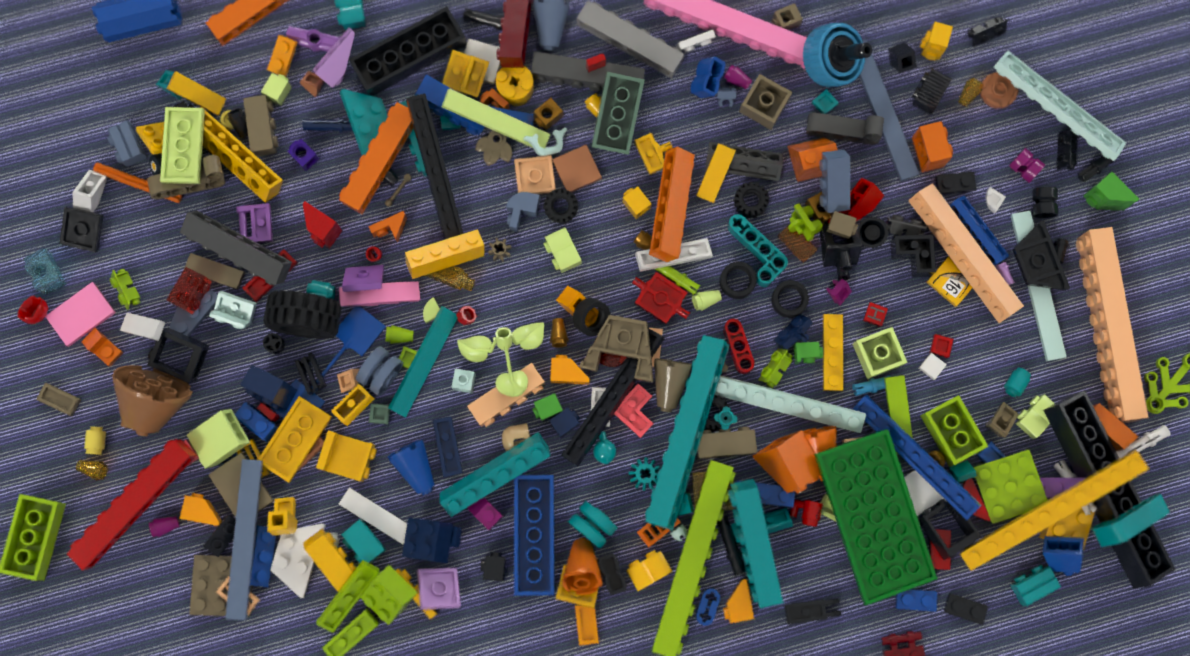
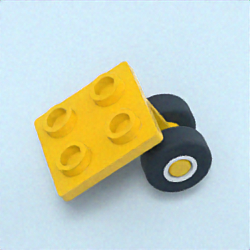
(153, 138)

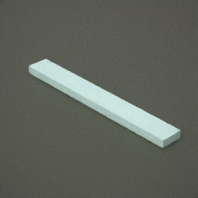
(1041, 299)

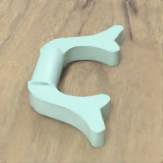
(549, 150)

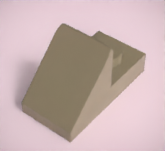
(1002, 420)

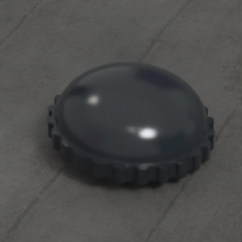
(873, 232)

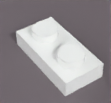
(703, 39)

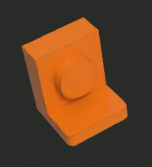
(496, 99)

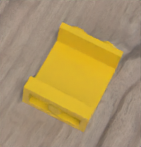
(346, 456)

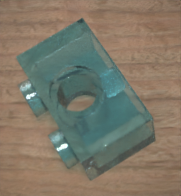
(52, 279)

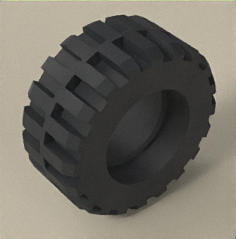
(302, 314)

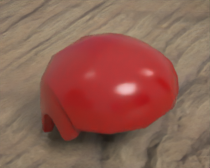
(33, 310)

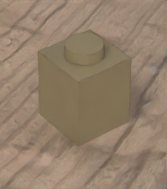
(842, 225)

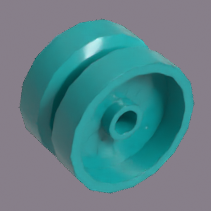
(594, 522)

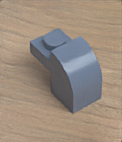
(521, 204)

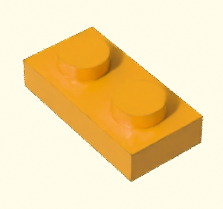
(282, 55)

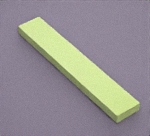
(492, 118)

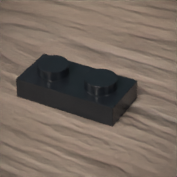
(956, 183)
(965, 609)

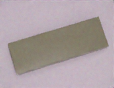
(216, 271)

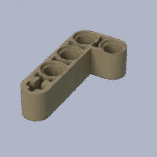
(211, 177)

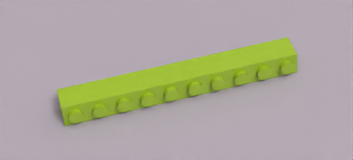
(692, 559)

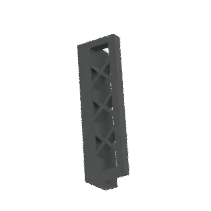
(750, 166)

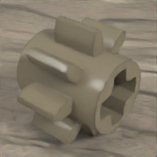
(501, 255)

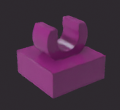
(840, 291)

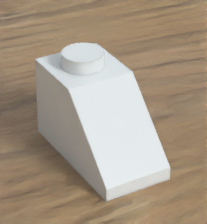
(89, 191)

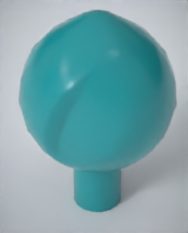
(604, 450)

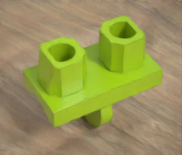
(801, 223)

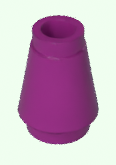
(737, 77)
(162, 526)

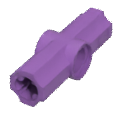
(305, 37)

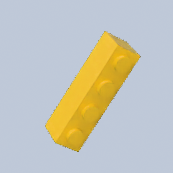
(444, 254)

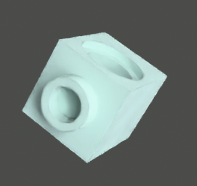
(463, 381)

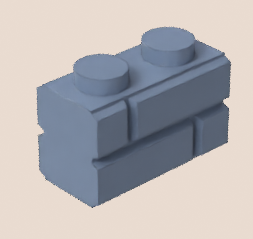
(126, 143)

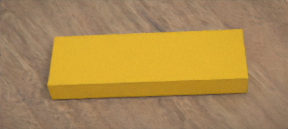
(196, 93)
(716, 172)

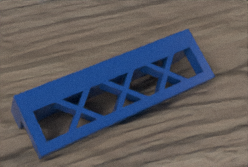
(981, 230)

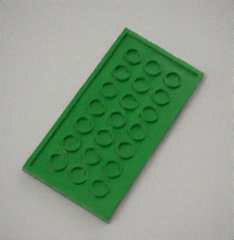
(875, 516)

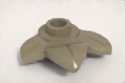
(494, 150)

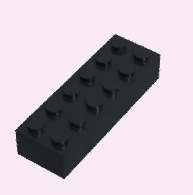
(408, 51)

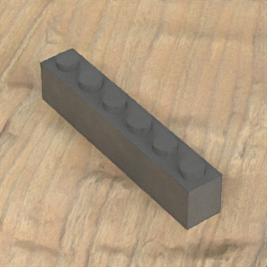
(573, 71)
(235, 247)

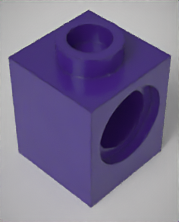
(306, 161)

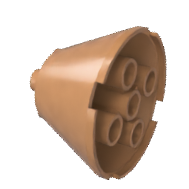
(148, 397)

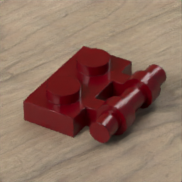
(910, 638)

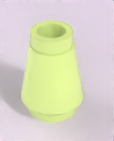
(706, 299)

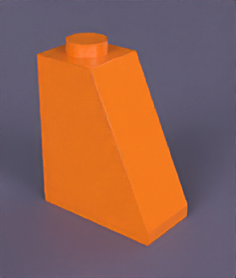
(1117, 432)

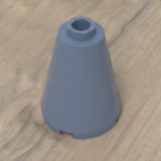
(550, 22)

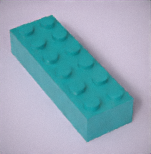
(756, 543)

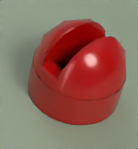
(370, 255)

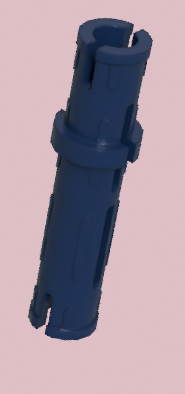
(326, 125)

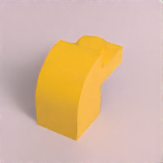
(283, 519)

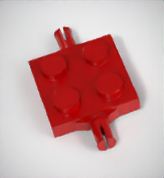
(661, 298)

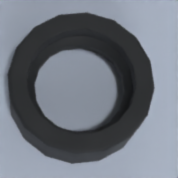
(740, 266)
(794, 285)
(581, 312)

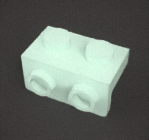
(233, 310)

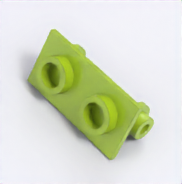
(120, 282)
(779, 360)

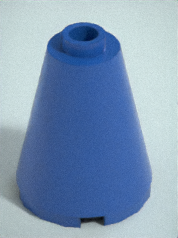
(414, 466)

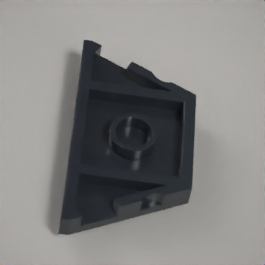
(1039, 260)

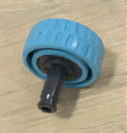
(835, 54)

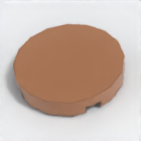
(998, 91)

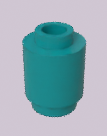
(321, 288)
(1017, 382)

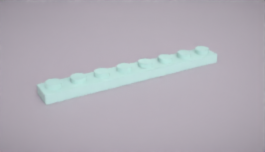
(790, 404)

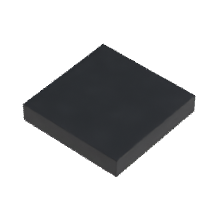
(81, 229)

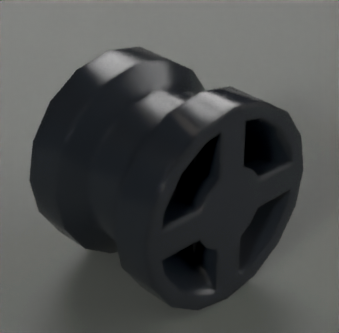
(271, 340)

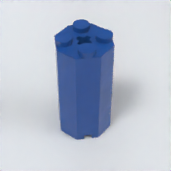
(135, 17)

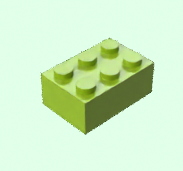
(954, 431)

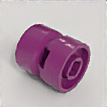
(1027, 165)

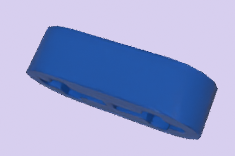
(703, 605)

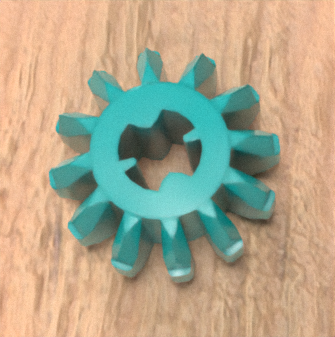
(643, 467)

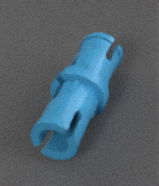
(871, 385)

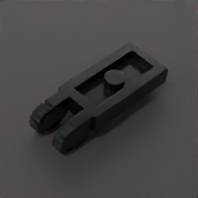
(809, 611)

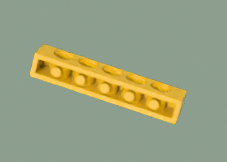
(240, 159)

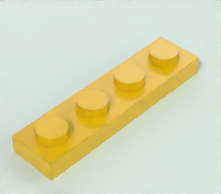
(832, 352)

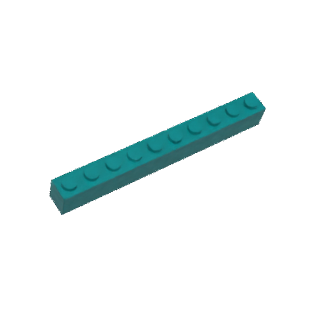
(687, 433)

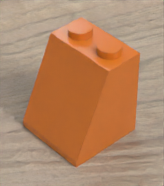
(806, 157)
(790, 462)

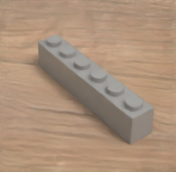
(630, 39)

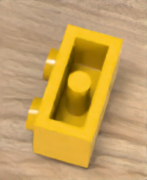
(936, 41)

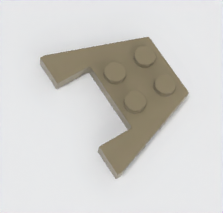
(622, 338)

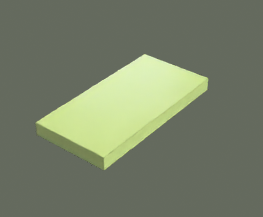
(182, 145)

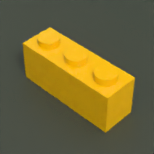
(329, 558)

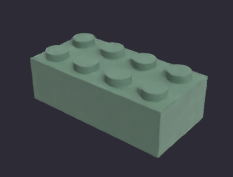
(617, 113)

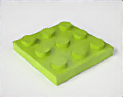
(1010, 486)

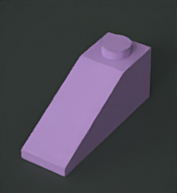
(334, 63)

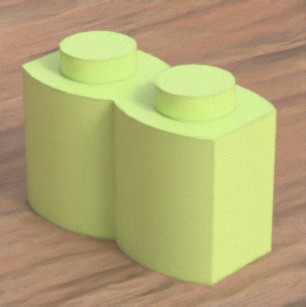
(563, 250)
(1034, 420)

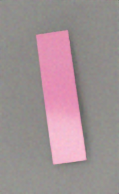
(389, 294)

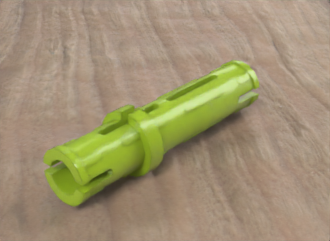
(680, 279)

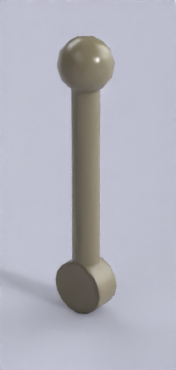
(407, 178)

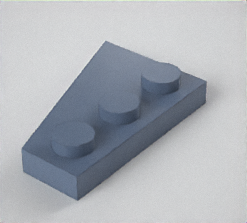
(186, 322)

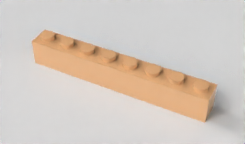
(965, 253)

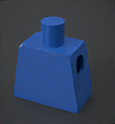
(1063, 554)

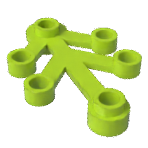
(1168, 386)

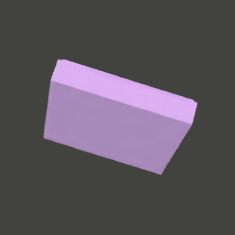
(438, 588)

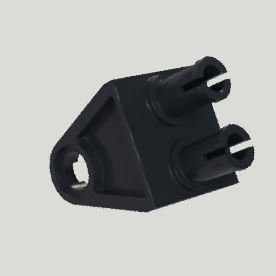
(840, 255)

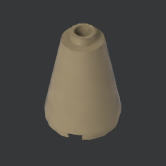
(670, 382)

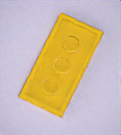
(294, 439)

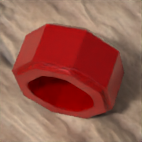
(466, 315)

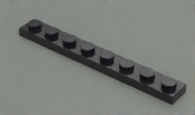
(434, 166)
(606, 406)

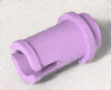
(1005, 272)

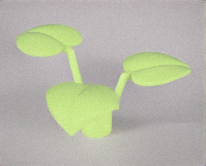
(477, 349)

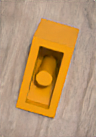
(570, 299)
(566, 371)
(199, 510)
(739, 604)

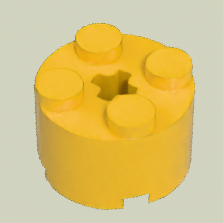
(513, 94)

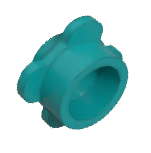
(725, 423)

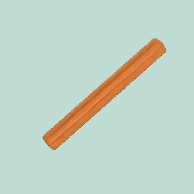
(128, 179)

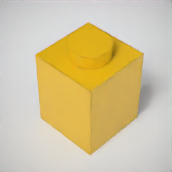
(636, 202)

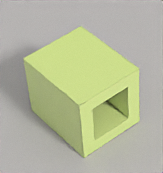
(276, 88)

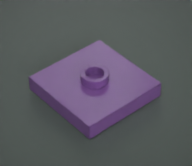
(363, 278)

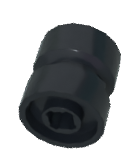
(1045, 202)

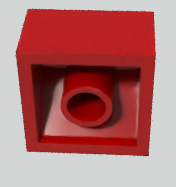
(321, 227)

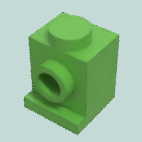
(807, 352)

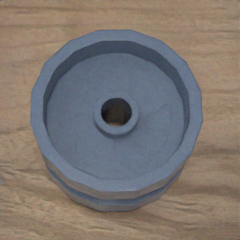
(379, 371)

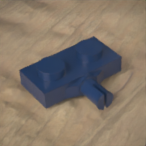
(794, 332)

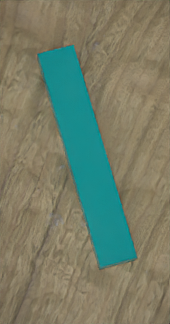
(423, 362)

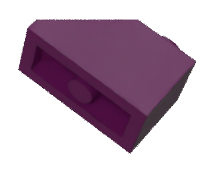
(485, 513)

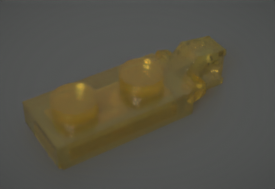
(453, 277)

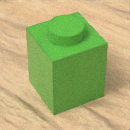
(547, 407)

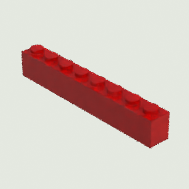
(131, 504)

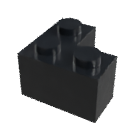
(918, 249)

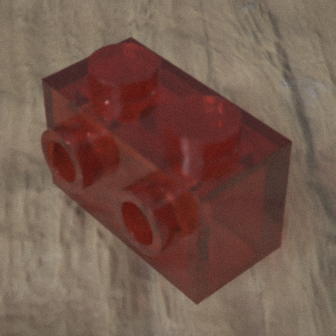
(189, 290)

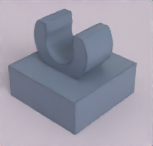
(726, 93)

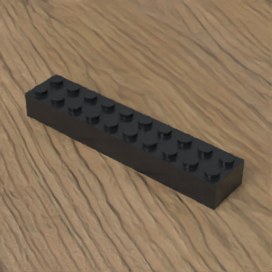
(1090, 451)

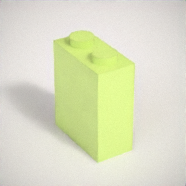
(218, 438)

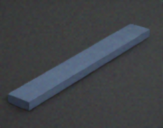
(892, 130)
(244, 539)

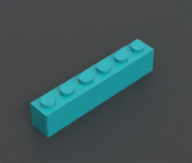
(494, 474)

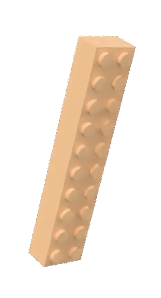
(1111, 325)

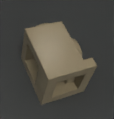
(787, 13)

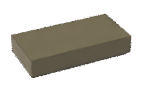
(58, 399)

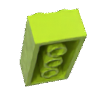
(32, 537)

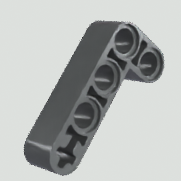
(845, 128)

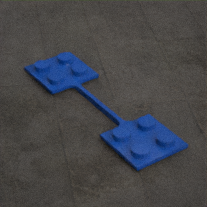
(358, 333)

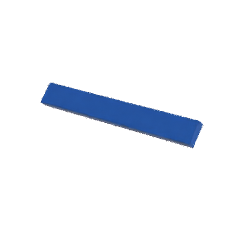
(919, 459)

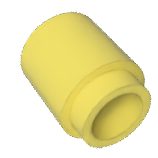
(95, 440)

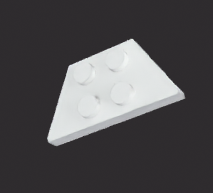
(292, 562)

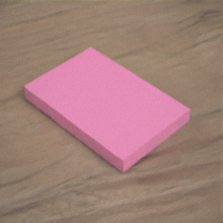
(80, 314)

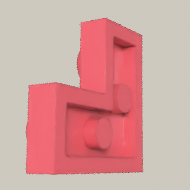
(630, 412)

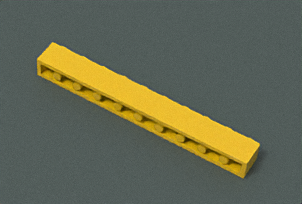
(1054, 509)

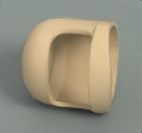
(514, 432)

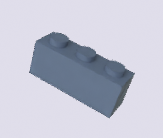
(835, 181)

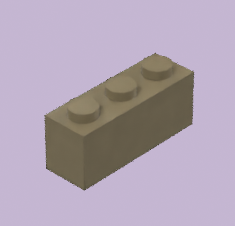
(260, 125)
(727, 443)

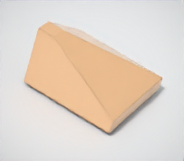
(347, 380)

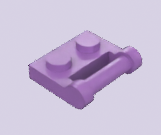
(260, 222)

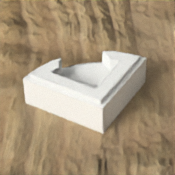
(994, 199)

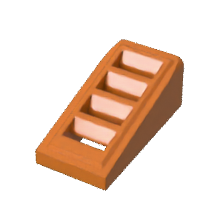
(645, 537)

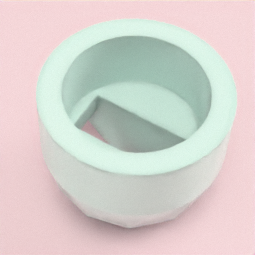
(677, 532)

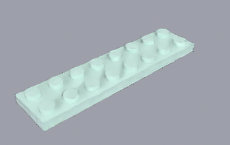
(1060, 105)

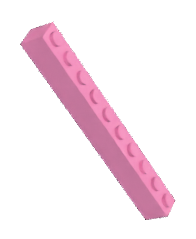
(736, 25)

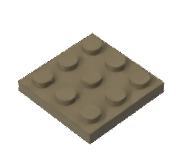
(207, 577)

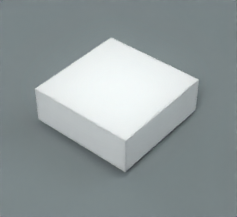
(932, 366)

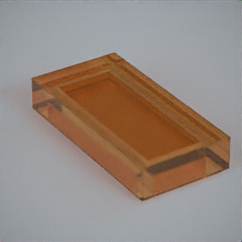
(797, 244)

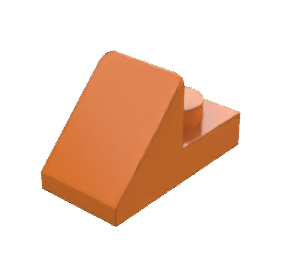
(394, 223)
(102, 347)

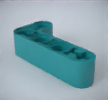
(754, 247)
(1131, 521)

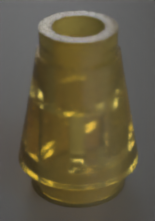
(970, 91)
(93, 469)

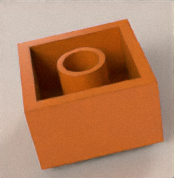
(932, 146)

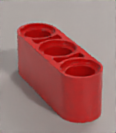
(739, 336)

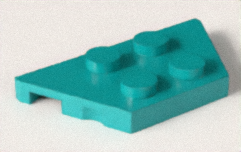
(365, 116)

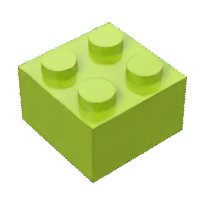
(388, 595)

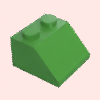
(1110, 194)

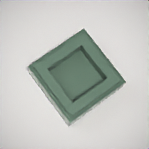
(379, 414)

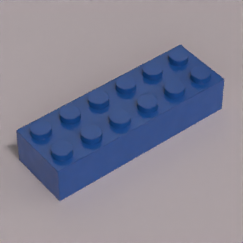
(534, 535)

